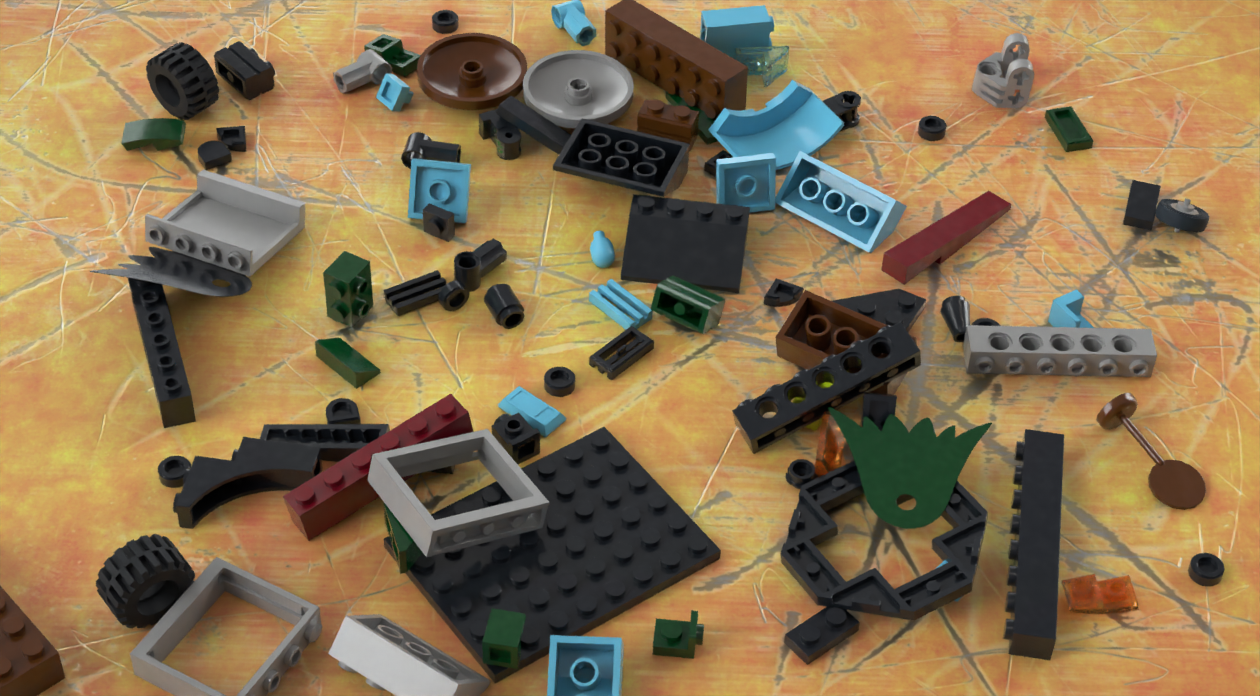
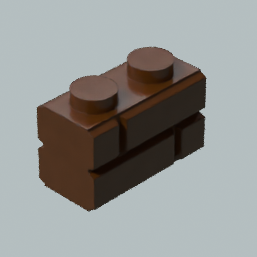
(668, 121)

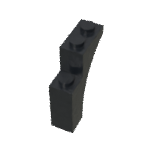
(252, 469)

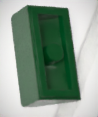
(345, 361)

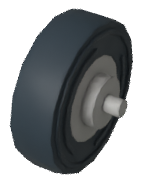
(1182, 215)

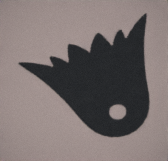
(182, 273)

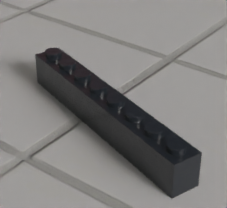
(1035, 545)

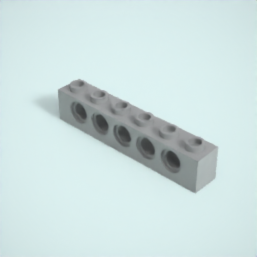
(1059, 351)

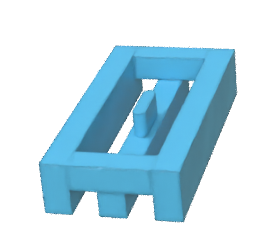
(624, 302)

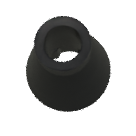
(956, 314)

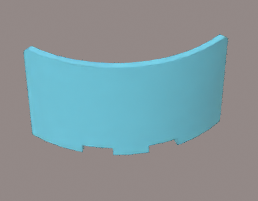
(789, 124)

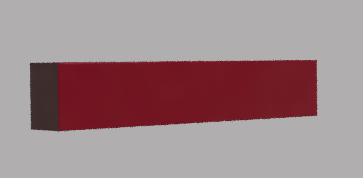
(943, 237)

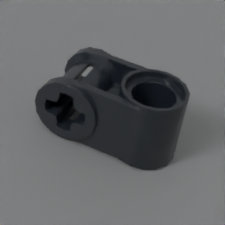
(845, 111)

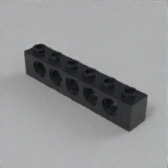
(162, 353)
(846, 387)

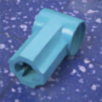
(572, 18)

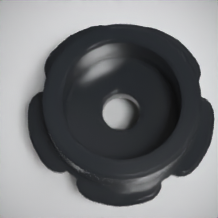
(800, 473)

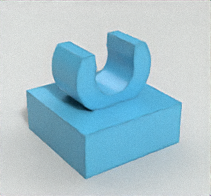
(394, 92)

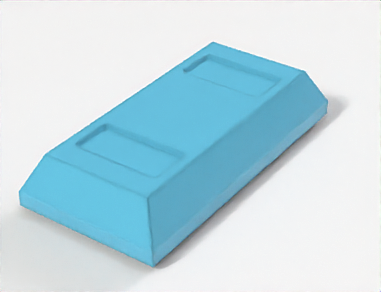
(533, 410)

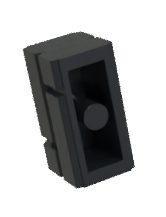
(244, 70)

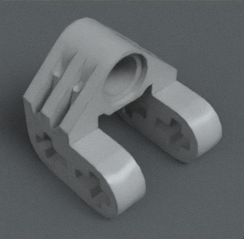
(1004, 73)

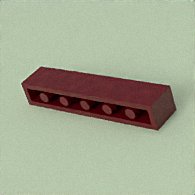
(345, 486)

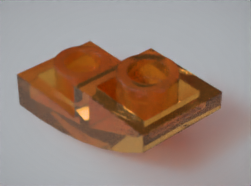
(1100, 597)

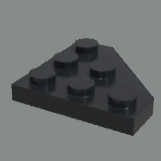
(887, 306)

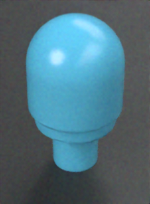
(602, 250)

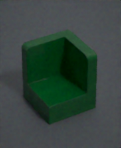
(503, 638)

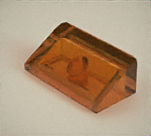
(829, 446)

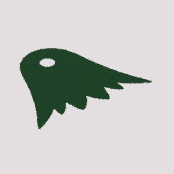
(907, 463)

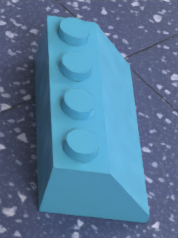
(839, 203)

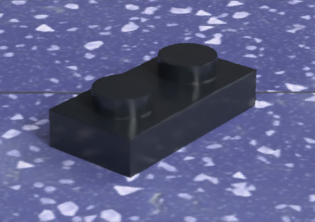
(821, 633)

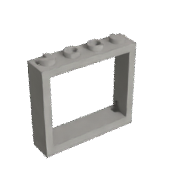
(467, 529)
(196, 601)

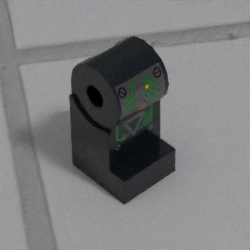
(503, 134)

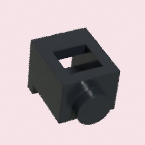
(514, 432)

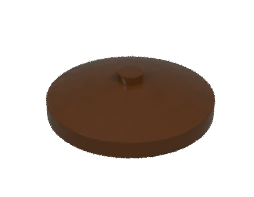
(471, 71)

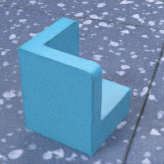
(1066, 311)

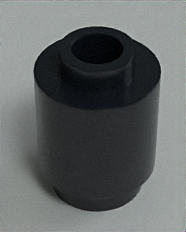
(504, 306)

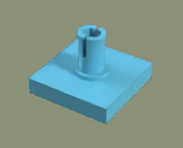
(747, 181)
(440, 185)

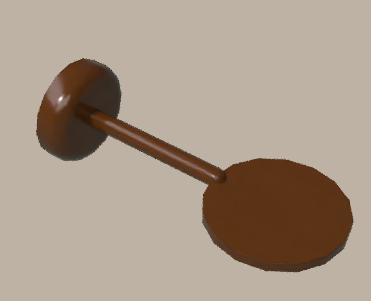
(1169, 480)

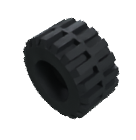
(182, 81)
(144, 580)

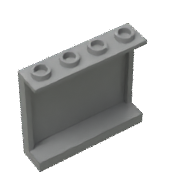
(228, 224)

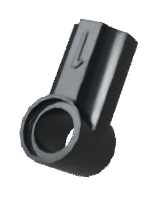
(422, 147)
(472, 266)

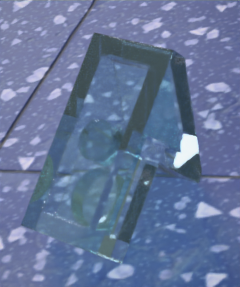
(764, 61)

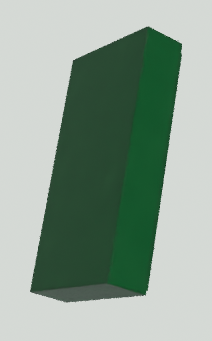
(1068, 129)

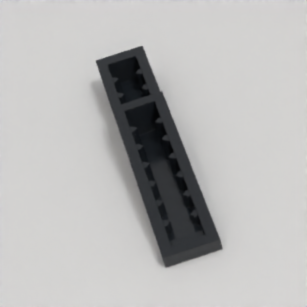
(334, 440)

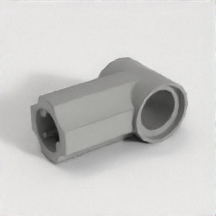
(368, 68)

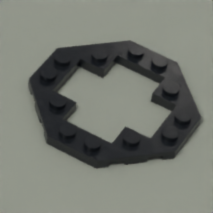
(870, 590)

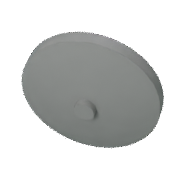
(578, 86)

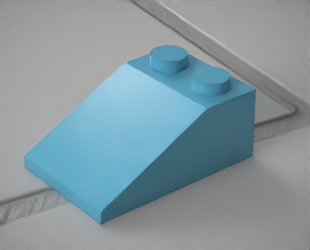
(585, 666)

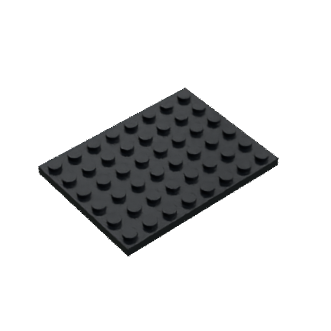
(601, 550)

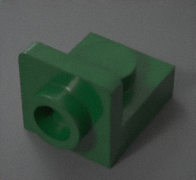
(677, 637)

